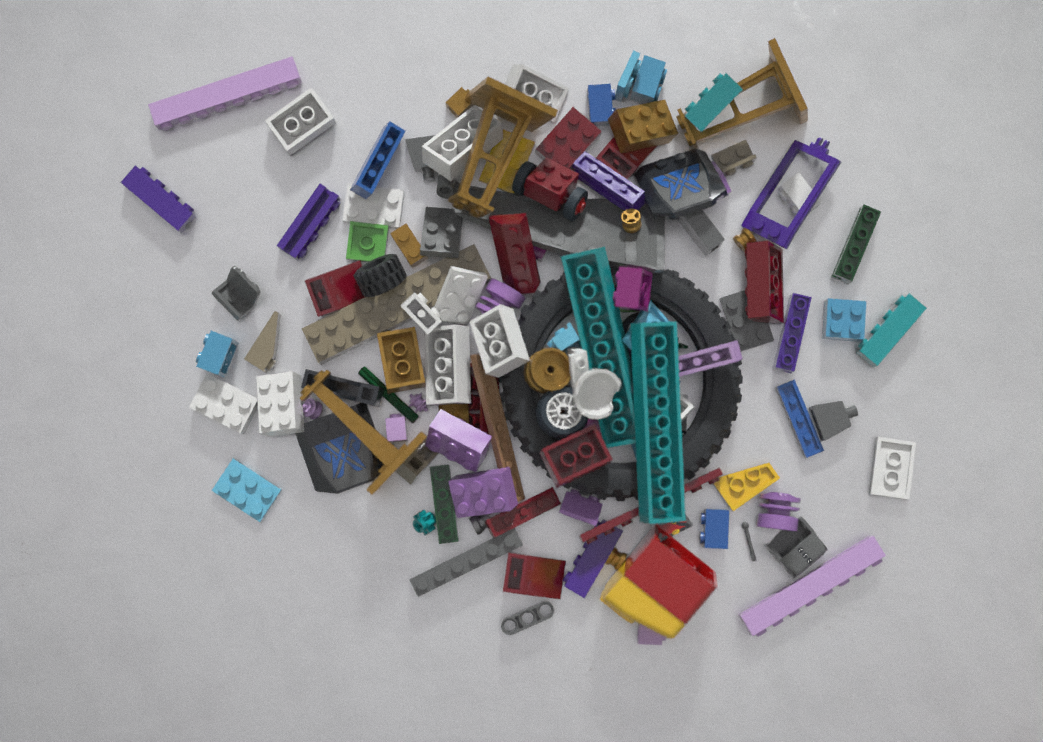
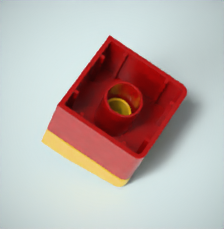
(660, 585)

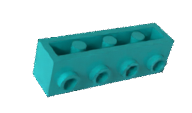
(891, 330)

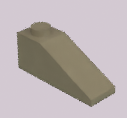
(265, 347)
(417, 463)

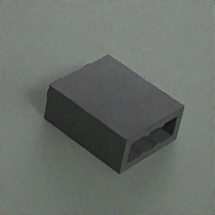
(702, 231)

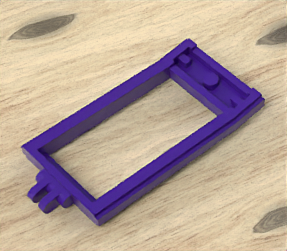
(777, 232)

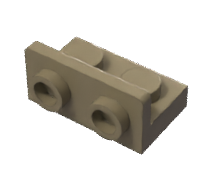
(734, 158)

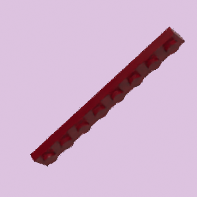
(626, 518)

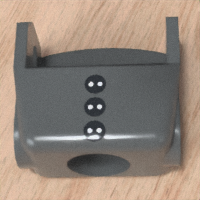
(797, 548)

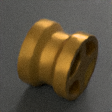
(631, 220)
(744, 238)
(616, 558)

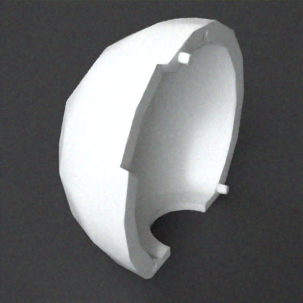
(595, 392)

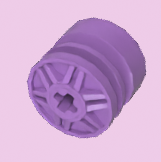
(500, 294)
(778, 512)

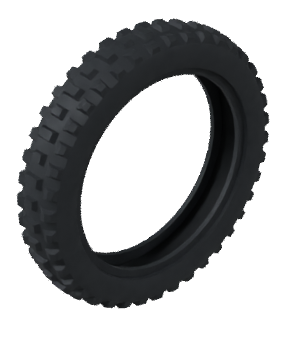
(719, 391)

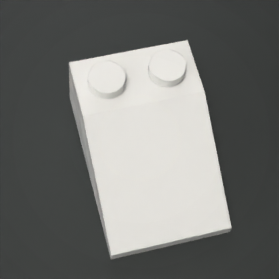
(537, 86)

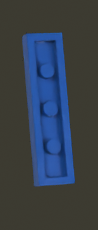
(800, 418)

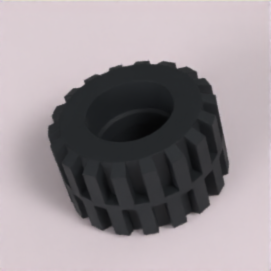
(380, 275)

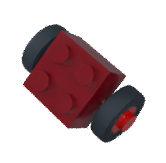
(551, 186)

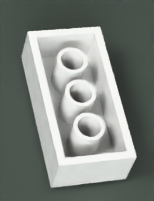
(451, 147)
(447, 365)

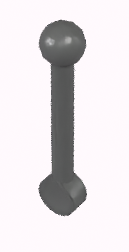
(745, 525)

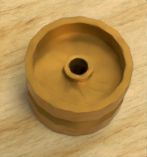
(537, 374)

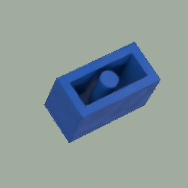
(600, 103)
(715, 528)

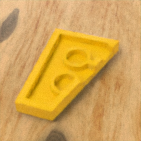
(745, 484)

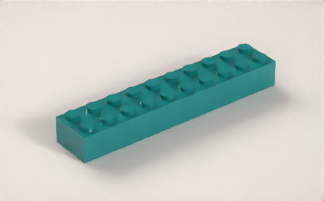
(602, 335)
(658, 422)

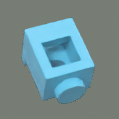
(565, 338)

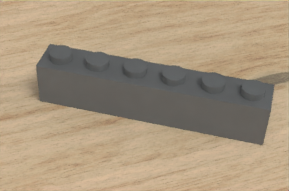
(466, 562)

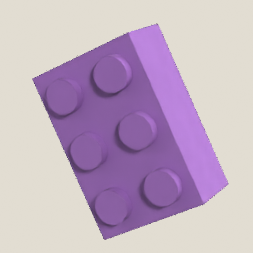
(458, 441)
(483, 492)

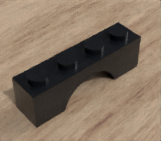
(347, 388)

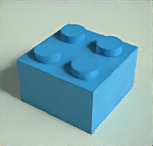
(648, 79)
(844, 320)
(216, 353)

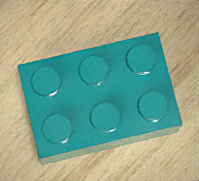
(712, 101)

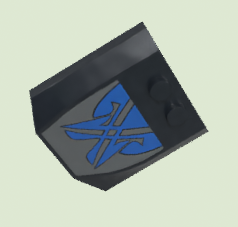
(680, 184)
(336, 455)

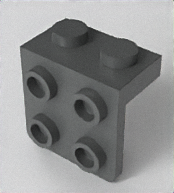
(237, 293)

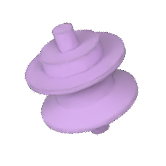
(418, 402)
(312, 408)

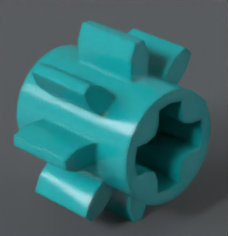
(424, 522)

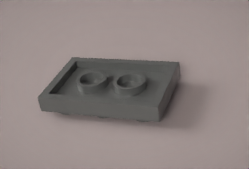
(441, 233)
(747, 332)

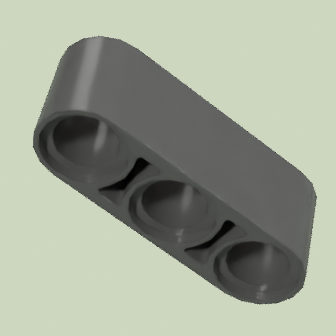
(537, 618)

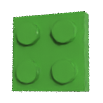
(366, 241)

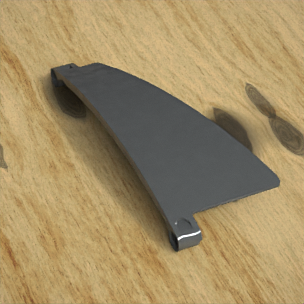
(594, 228)

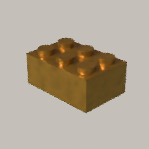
(642, 126)
(401, 360)

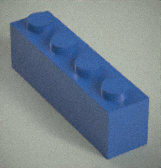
(377, 160)

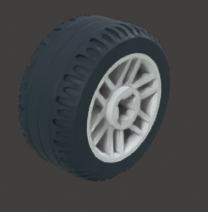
(549, 414)

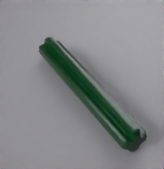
(392, 398)

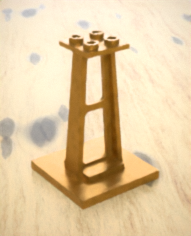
(791, 98)
(512, 106)
(378, 444)

